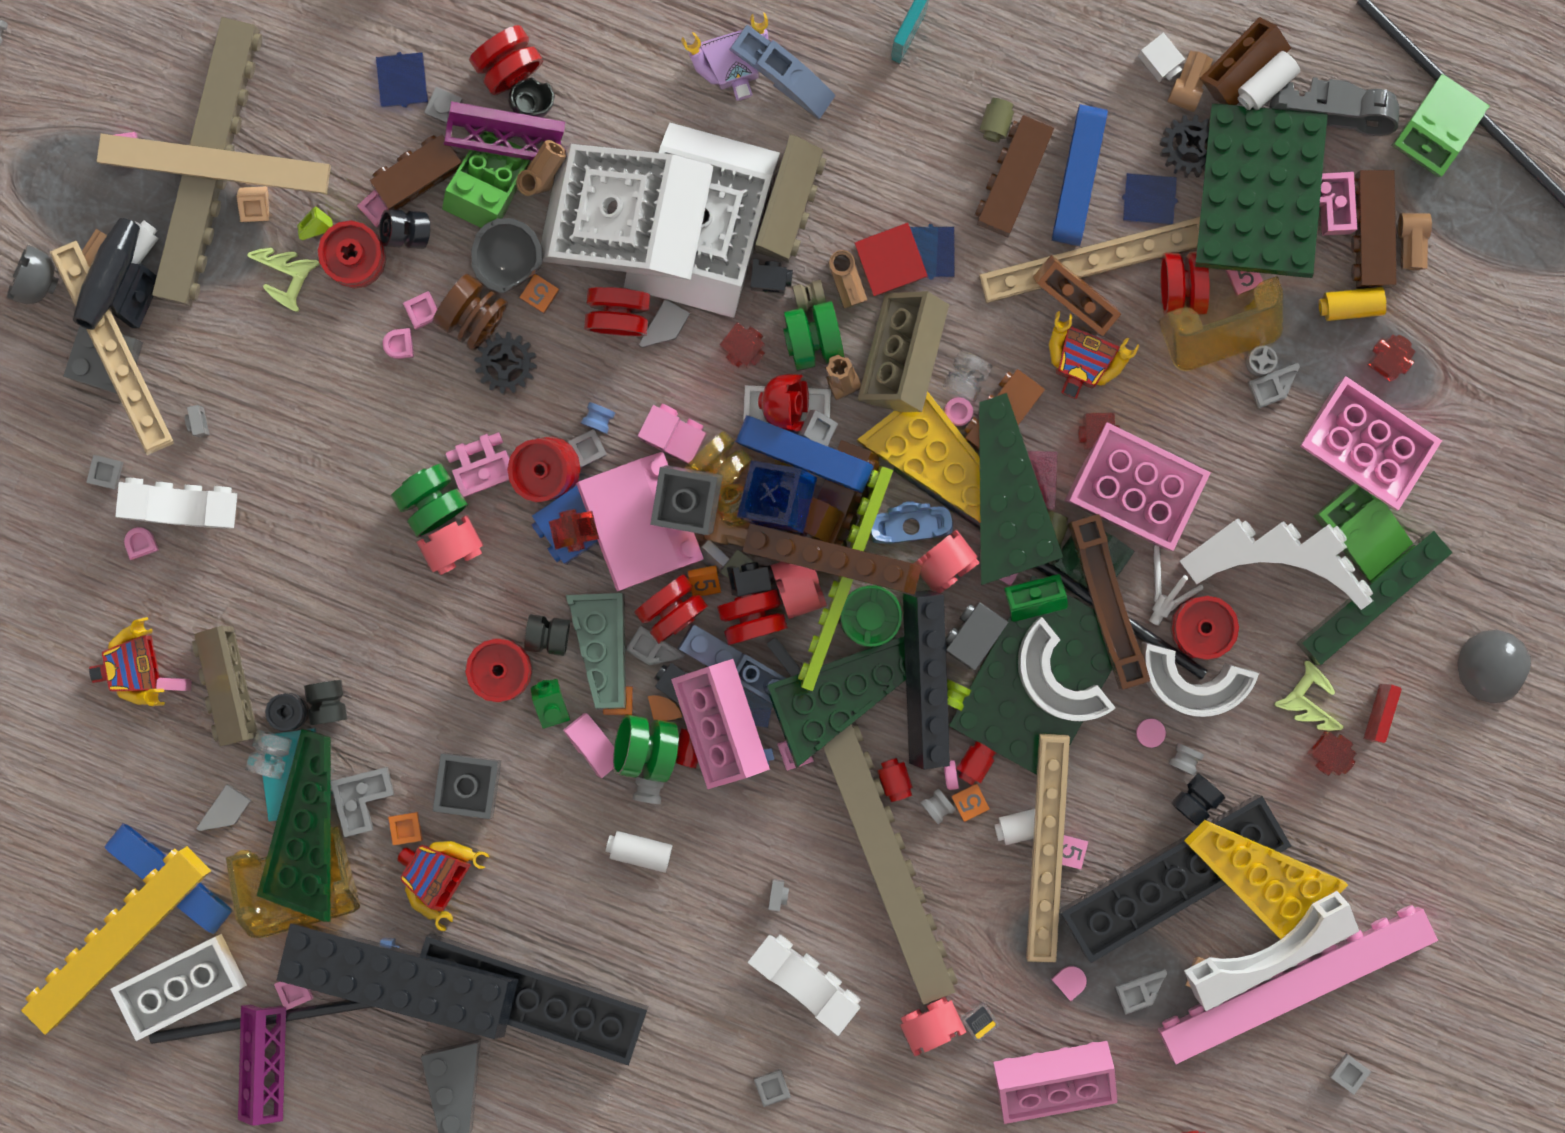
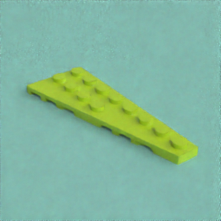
(839, 589)

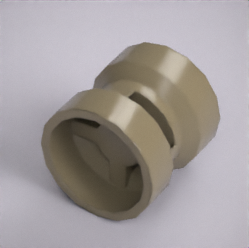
(815, 293)

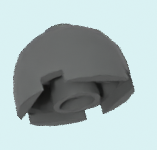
(32, 277)

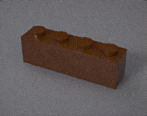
(1015, 175)
(1376, 229)
(845, 498)

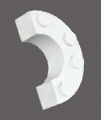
(176, 506)
(1042, 686)
(1201, 700)
(806, 982)

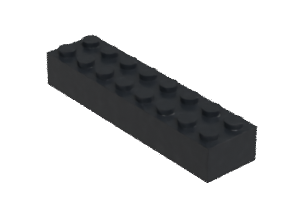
(1161, 884)
(397, 980)
(556, 1005)

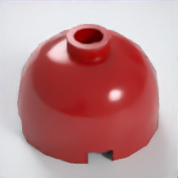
(784, 401)

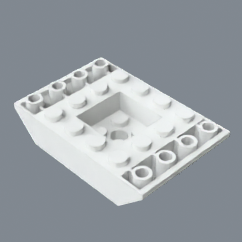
(655, 219)
(727, 240)

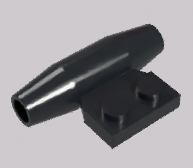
(116, 281)

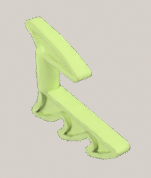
(297, 269)
(1296, 701)

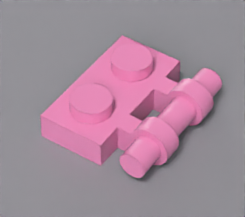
(483, 473)

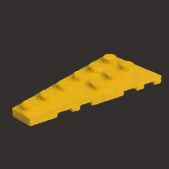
(931, 453)
(1264, 879)

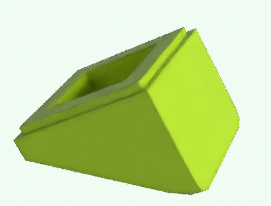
(314, 224)

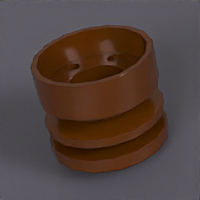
(465, 309)

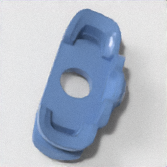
(933, 523)

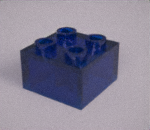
(777, 496)

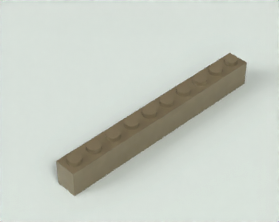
(214, 128)
(888, 865)

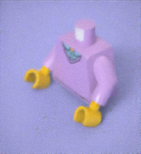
(720, 65)

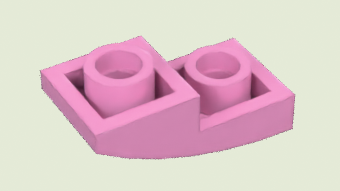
(592, 744)

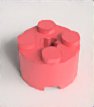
(450, 545)
(945, 561)
(798, 589)
(932, 1027)

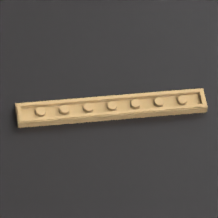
(213, 163)
(1095, 258)
(116, 357)
(1047, 847)

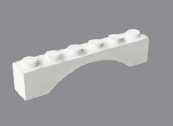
(1321, 927)

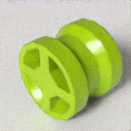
(956, 694)

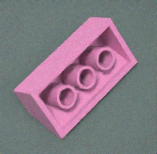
(720, 724)
(1055, 1082)

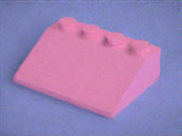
(1370, 443)
(1138, 487)
(623, 513)

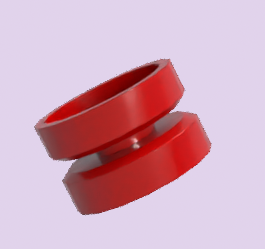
(506, 59)
(340, 242)
(1183, 284)
(617, 307)
(528, 464)
(673, 612)
(751, 613)
(1187, 627)
(484, 679)

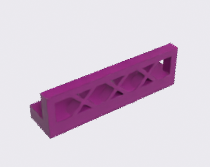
(500, 123)
(253, 1067)

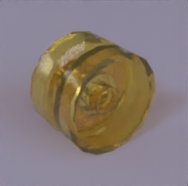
(713, 459)

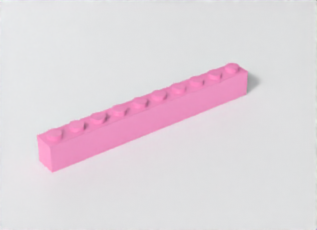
(1299, 984)

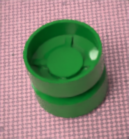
(806, 337)
(424, 492)
(871, 616)
(645, 748)

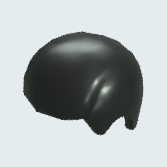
(531, 98)

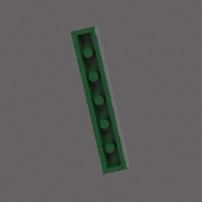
(1386, 587)

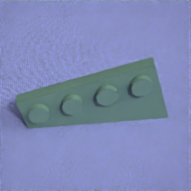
(601, 636)

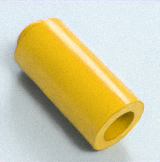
(1353, 304)

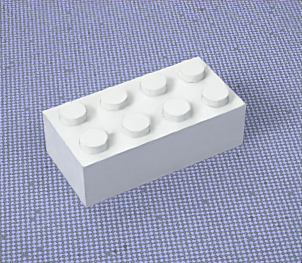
(178, 987)

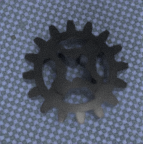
(1186, 136)
(504, 376)

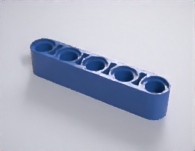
(1079, 175)
(804, 454)
(143, 857)

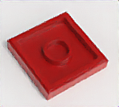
(891, 259)
(1382, 713)

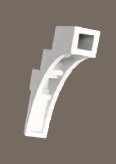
(1318, 554)

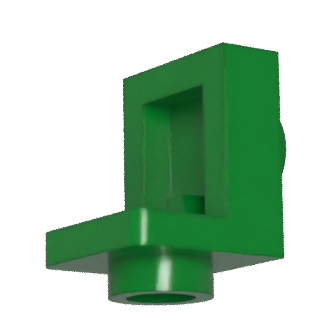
(549, 703)

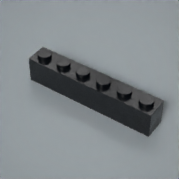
(926, 679)

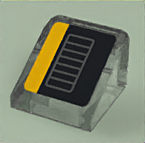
(979, 1021)

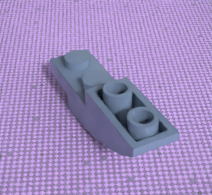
(783, 70)
(711, 651)

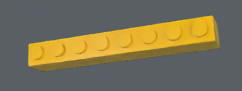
(116, 939)

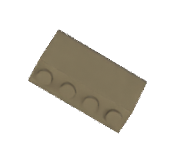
(789, 199)
(903, 351)
(225, 684)

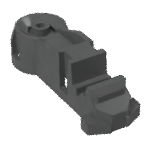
(1345, 105)

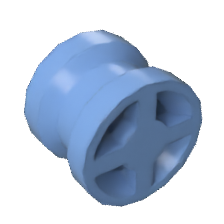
(598, 418)

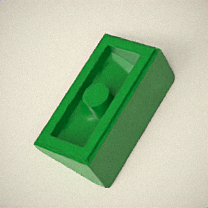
(1036, 598)

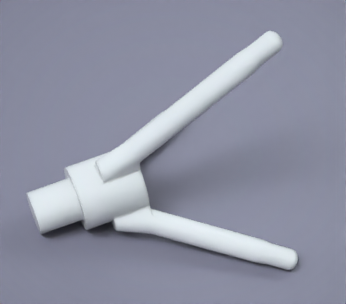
(1166, 604)

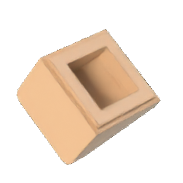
(253, 204)

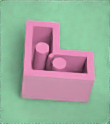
(1338, 204)
(671, 435)

